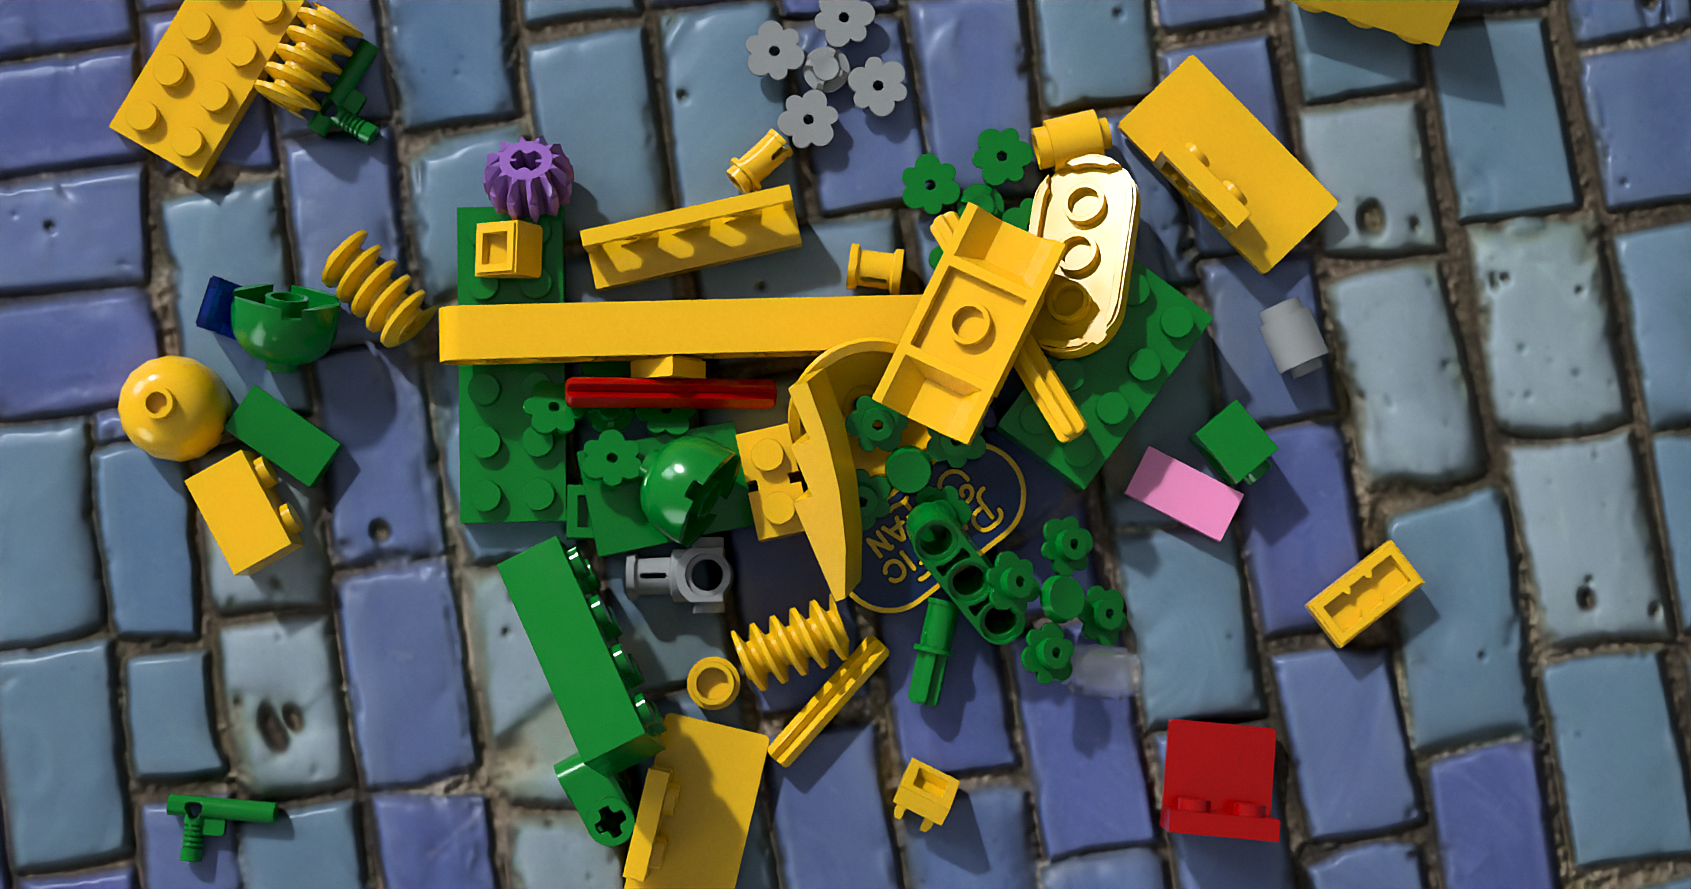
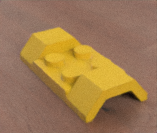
(969, 325)

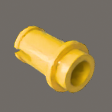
(758, 162)

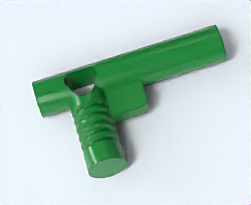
(347, 99)
(214, 818)

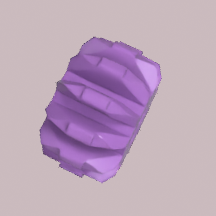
(528, 178)

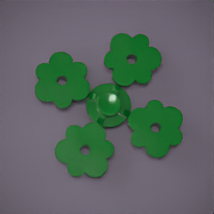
(994, 173)
(607, 421)
(907, 466)
(1059, 598)

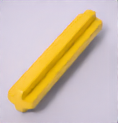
(828, 701)

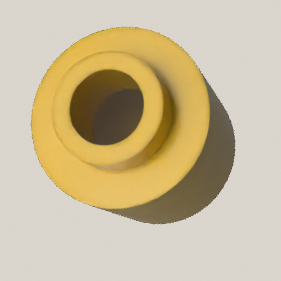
(1069, 138)

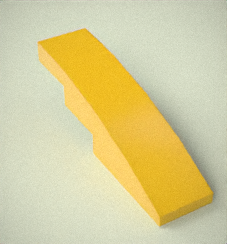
(831, 502)

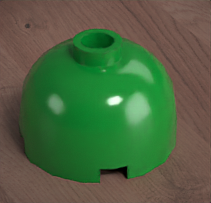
(284, 326)
(685, 484)

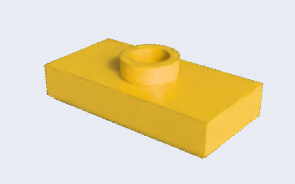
(1364, 594)

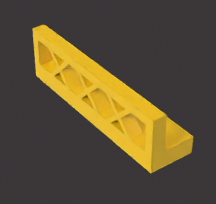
(692, 238)

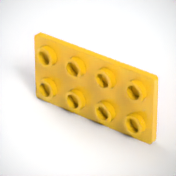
(1227, 165)
(696, 807)

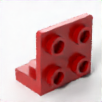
(1219, 780)

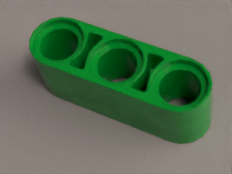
(948, 555)

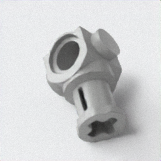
(680, 575)

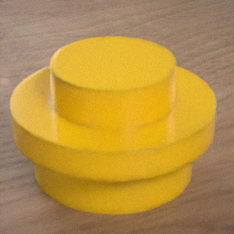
(713, 683)

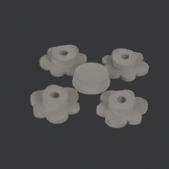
(825, 71)

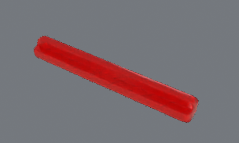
(670, 393)

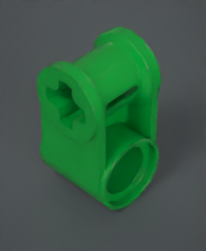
(592, 796)

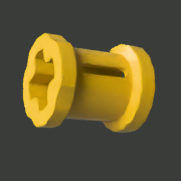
(875, 269)

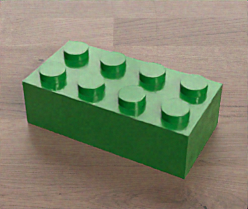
(1112, 383)
(581, 657)

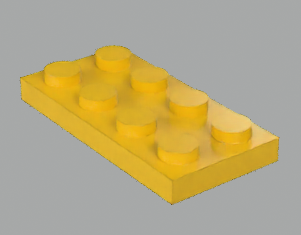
(204, 78)

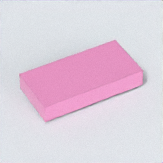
(1183, 494)

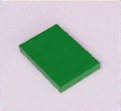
(617, 512)

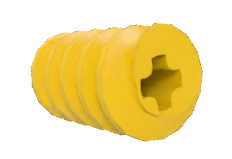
(307, 59)
(374, 292)
(792, 644)

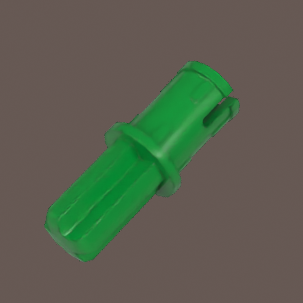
(933, 652)

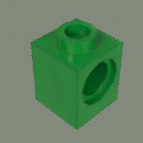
(1235, 445)

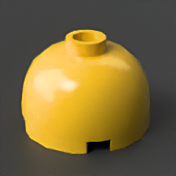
(174, 408)

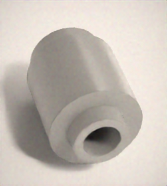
(1293, 338)

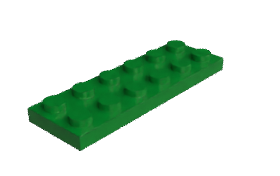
(504, 463)

